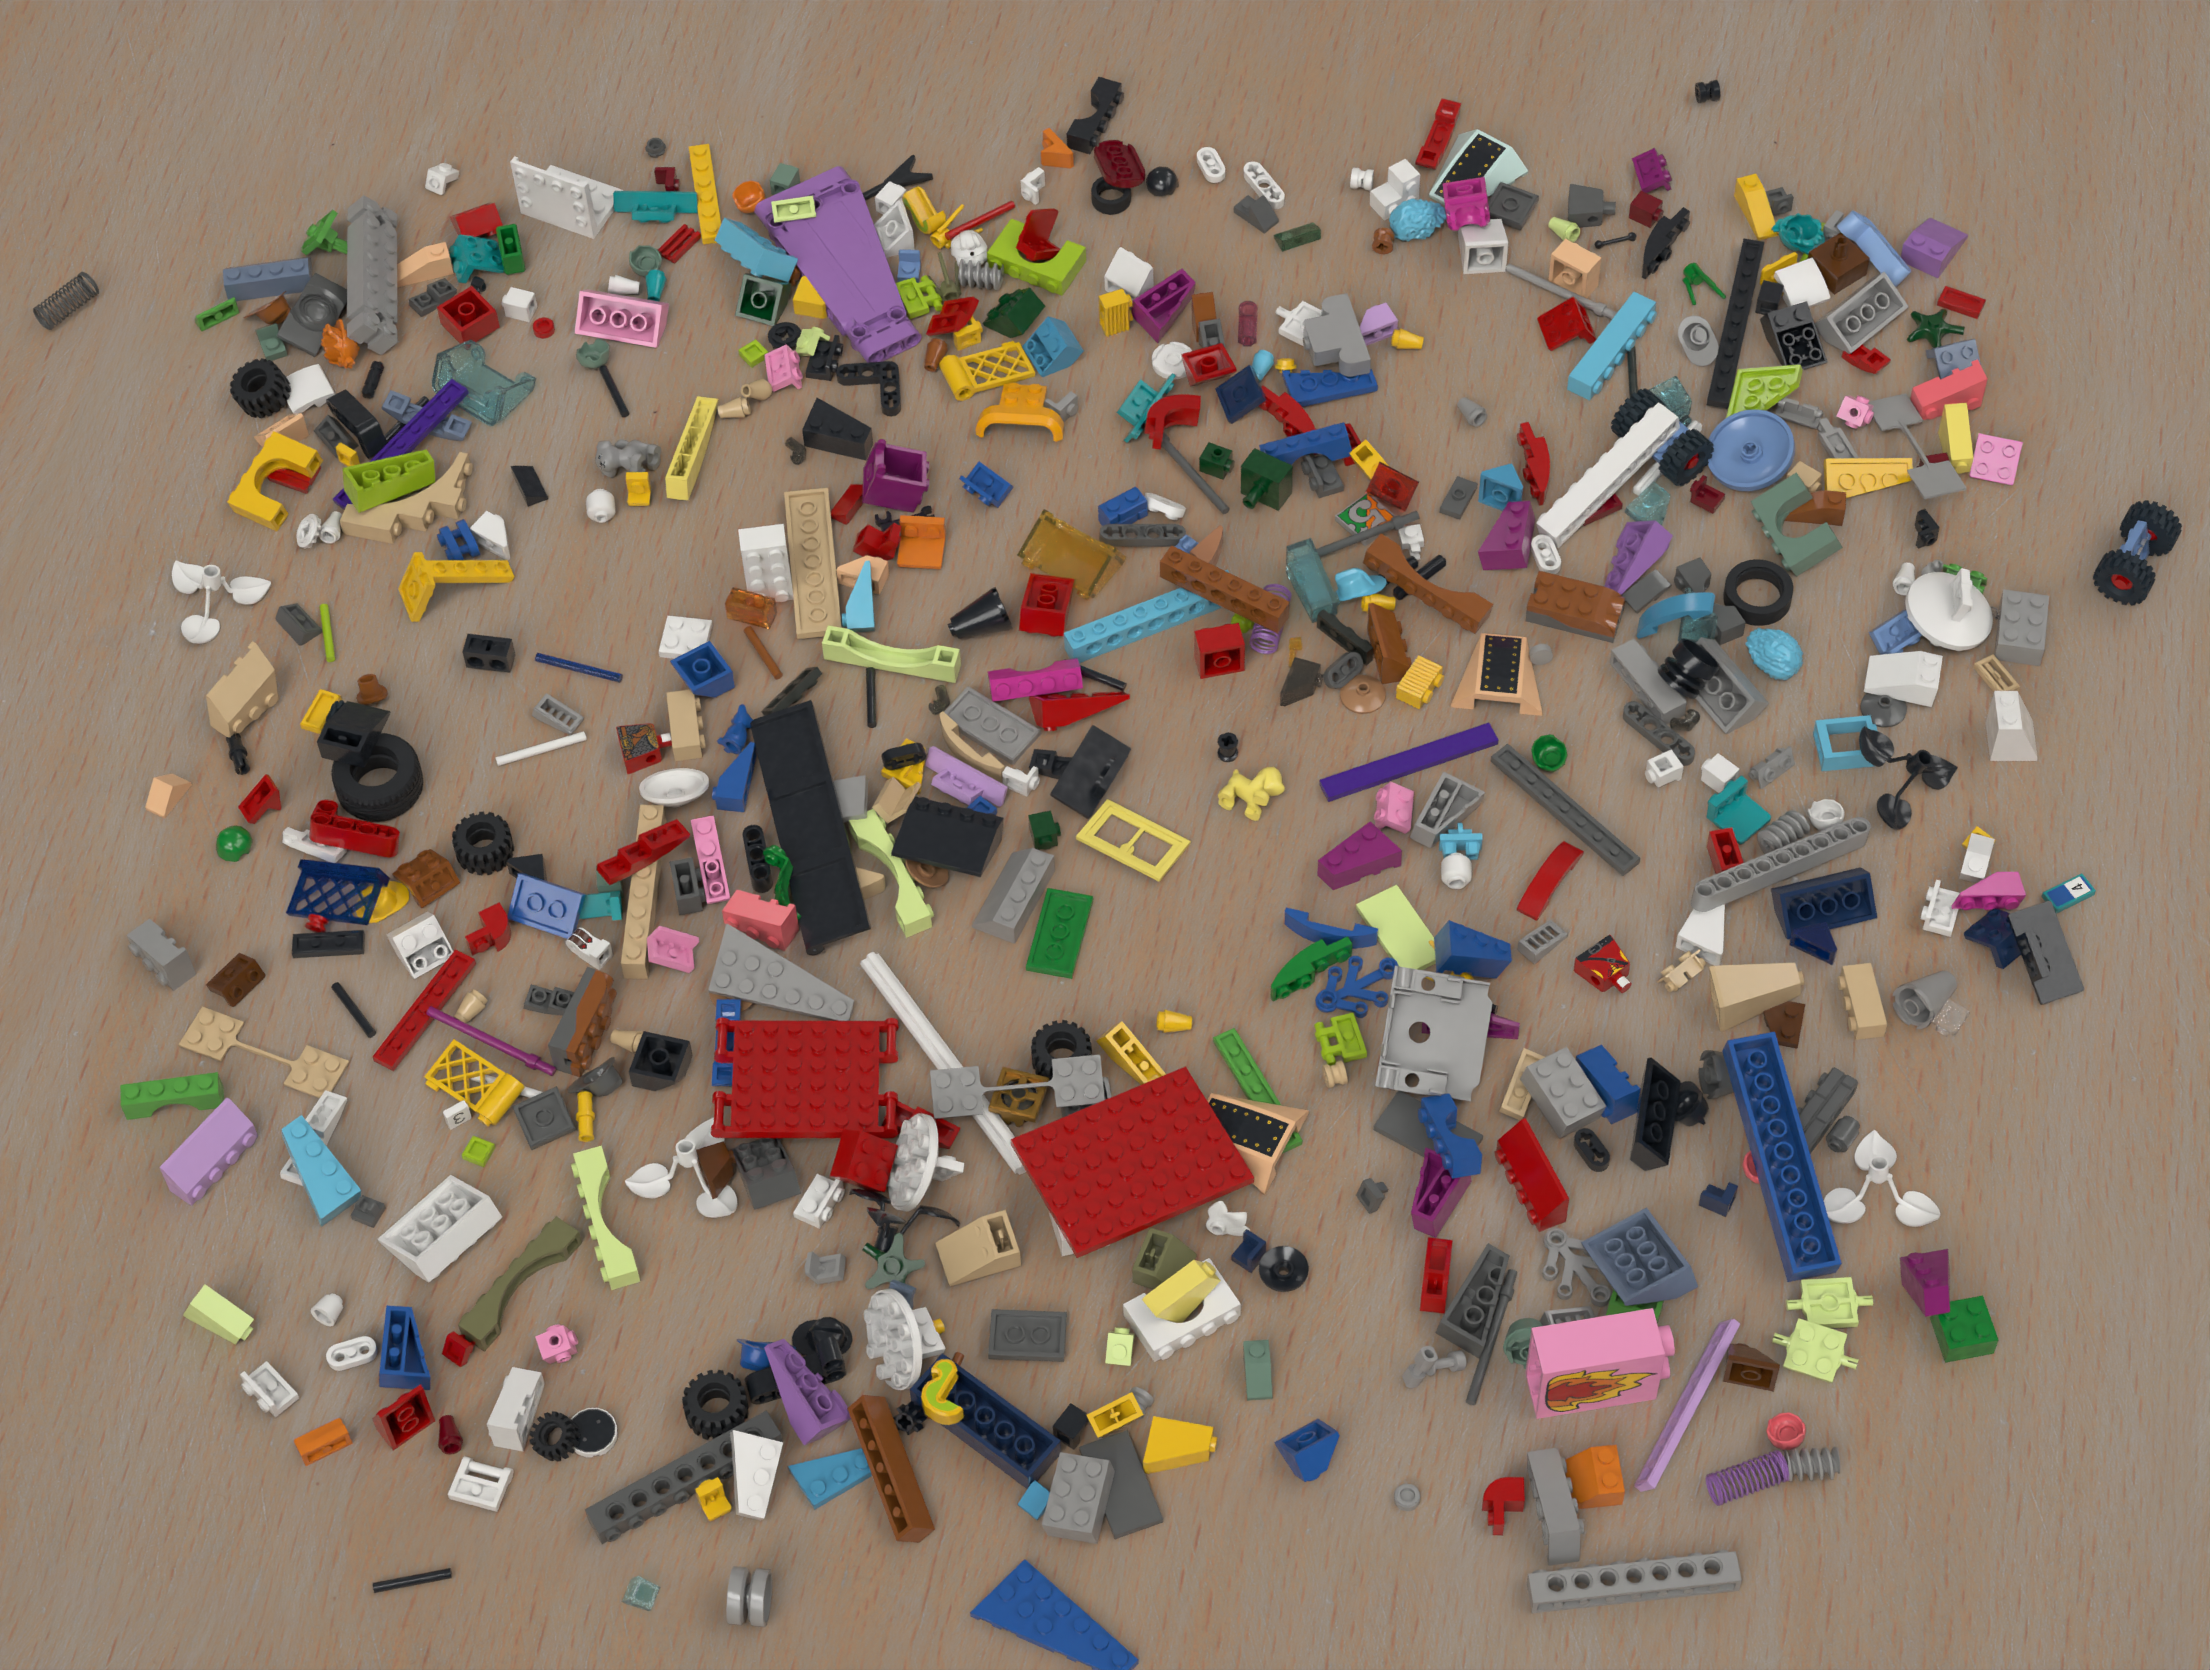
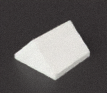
(895, 230)

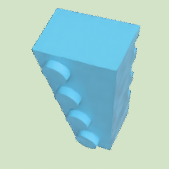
(754, 251)
(321, 1174)

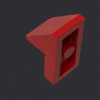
(262, 797)

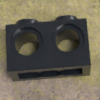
(488, 653)

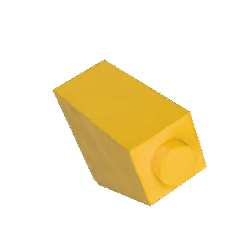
(1177, 1444)

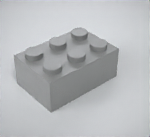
(2021, 627)
(1563, 1092)
(1078, 1498)

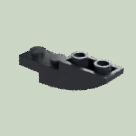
(1660, 241)

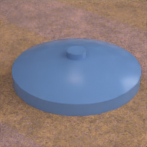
(1751, 450)

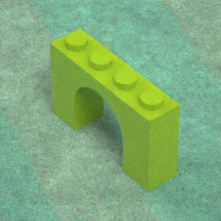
(1051, 275)

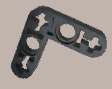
(878, 377)

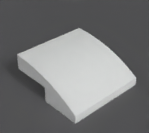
(1803, 283)
(308, 388)

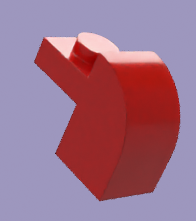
(878, 543)
(495, 930)
(1503, 1496)

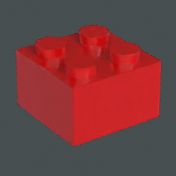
(468, 316)
(1219, 650)
(863, 1160)

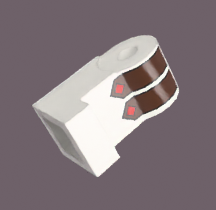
(589, 948)

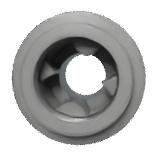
(1473, 413)

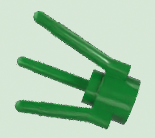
(1695, 275)

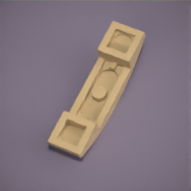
(987, 764)

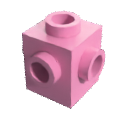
(1848, 411)
(557, 1344)

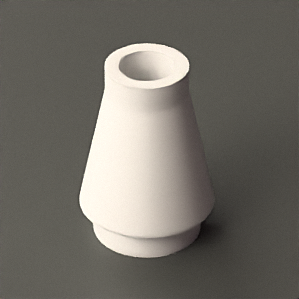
(622, 286)
(331, 528)
(1904, 578)

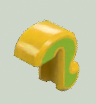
(923, 211)
(936, 1392)

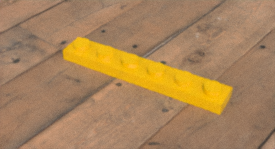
(706, 192)

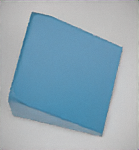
(1035, 1500)

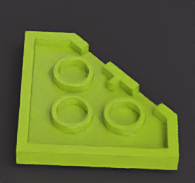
(1763, 387)

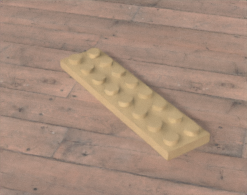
(812, 562)

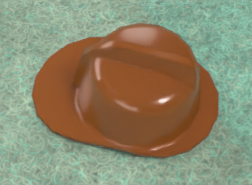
(274, 311)

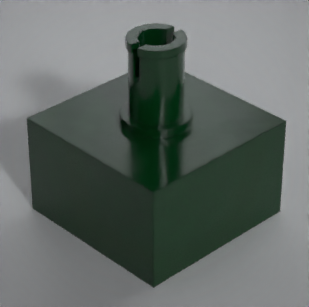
(1265, 480)

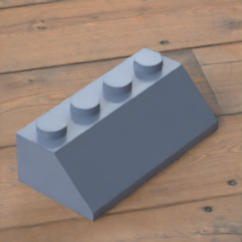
(267, 278)

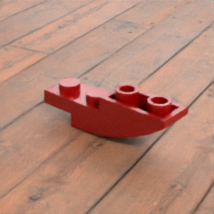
(1288, 411)
(1537, 462)

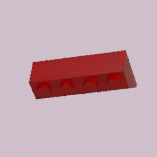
(1532, 1176)

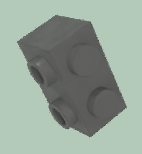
(686, 888)

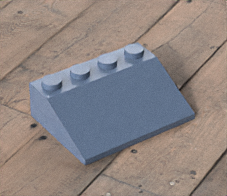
(1641, 1261)

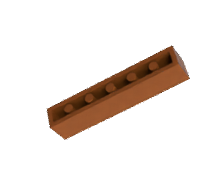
(891, 1469)

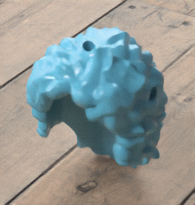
(1416, 219)
(1775, 653)

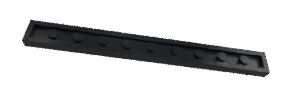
(1735, 323)

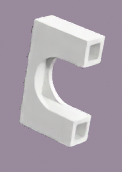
(1164, 1337)

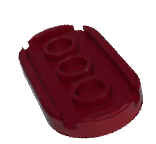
(1119, 164)

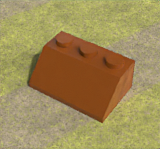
(1387, 644)

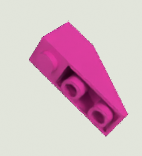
(1996, 891)

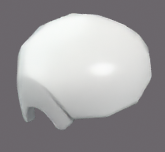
(1825, 814)

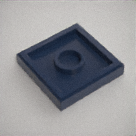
(1240, 394)

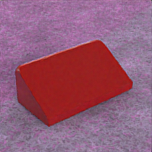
(848, 504)

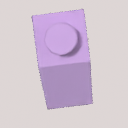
(1378, 324)

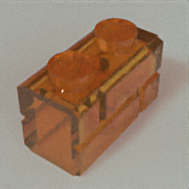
(751, 608)

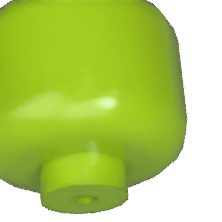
(1245, 624)

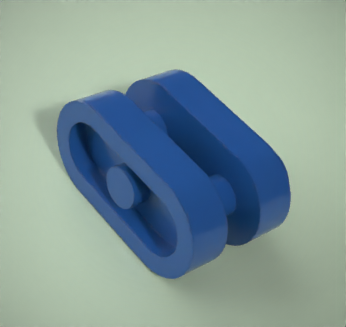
(448, 537)

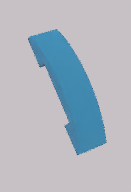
(1672, 608)

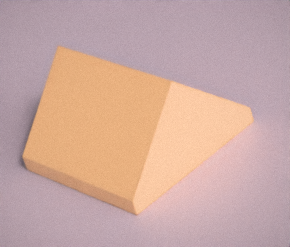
(291, 426)

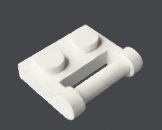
(478, 1490)

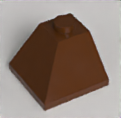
(1750, 1368)

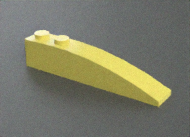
(691, 449)

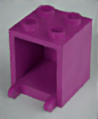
(895, 477)

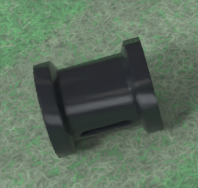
(1227, 747)

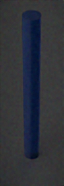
(578, 667)

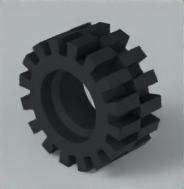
(566, 1441)

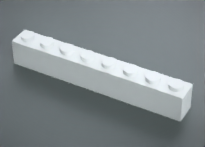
(1608, 474)

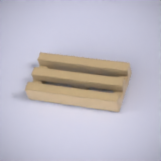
(1992, 678)

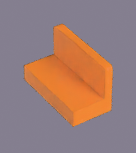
(323, 1441)

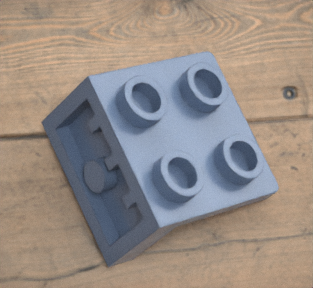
(1954, 356)

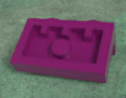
(1651, 171)

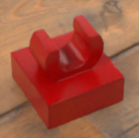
(457, 1348)

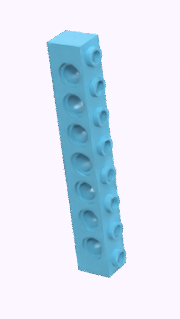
(1135, 623)

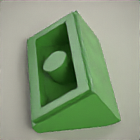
(217, 314)

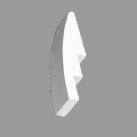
(323, 1121)

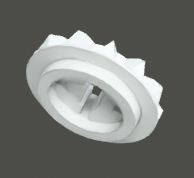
(308, 531)

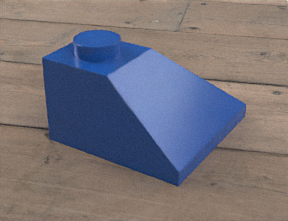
(1309, 1449)

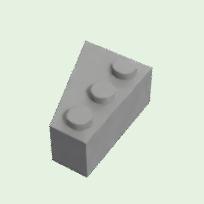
(1447, 805)
(161, 955)

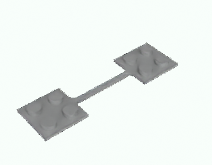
(1931, 478)
(959, 1090)

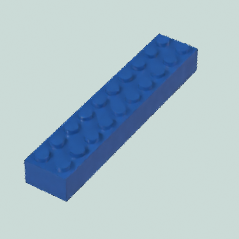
(1781, 1157)

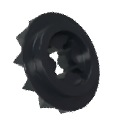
(778, 332)

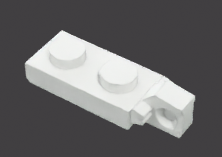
(302, 842)

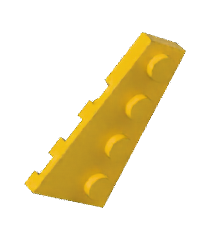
(1865, 475)

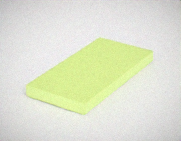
(1399, 928)

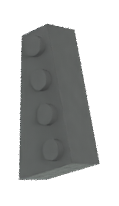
(1472, 1309)

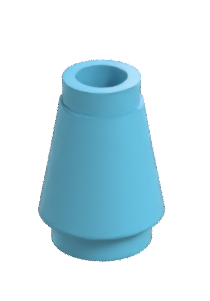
(1262, 363)

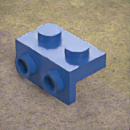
(987, 484)

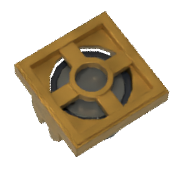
(1018, 1104)

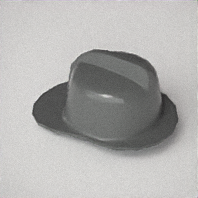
(598, 1081)

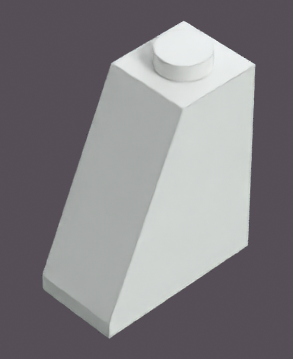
(1705, 933)

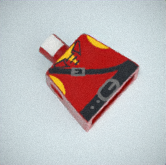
(1604, 966)

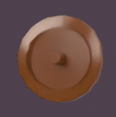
(370, 690)

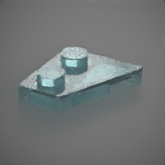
(1649, 505)

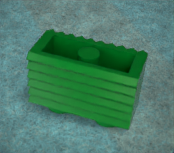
(510, 249)

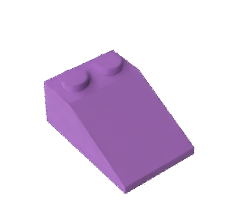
(1932, 247)

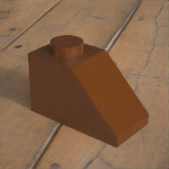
(716, 1166)

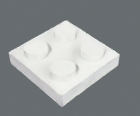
(683, 635)

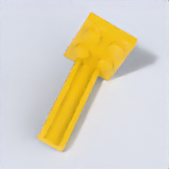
(422, 575)

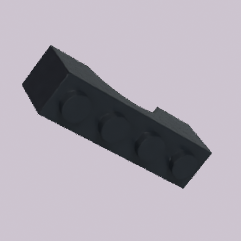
(1086, 132)

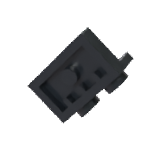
(825, 359)

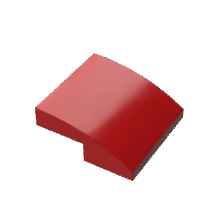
(953, 316)

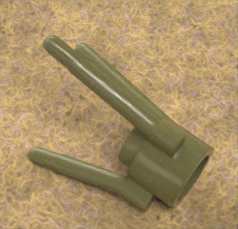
(948, 289)

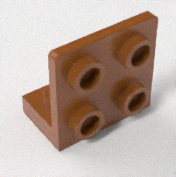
(427, 877)

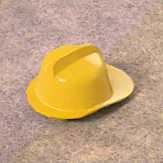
(390, 900)

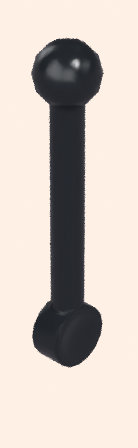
(1631, 237)

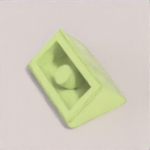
(793, 209)

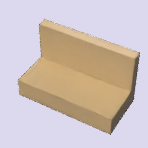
(894, 799)

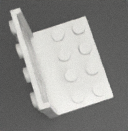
(563, 198)

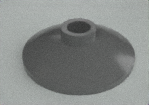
(1883, 714)

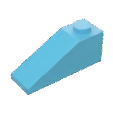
(860, 607)

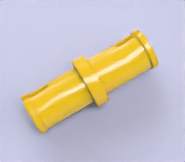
(585, 1116)

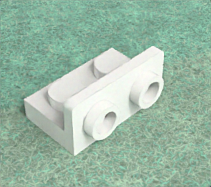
(819, 1201)

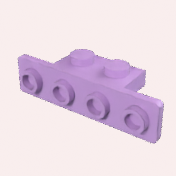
(963, 780)

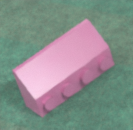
(621, 318)

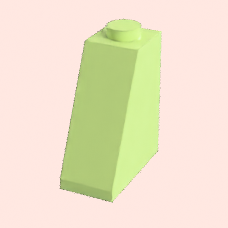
(219, 1315)

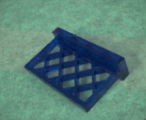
(342, 873)

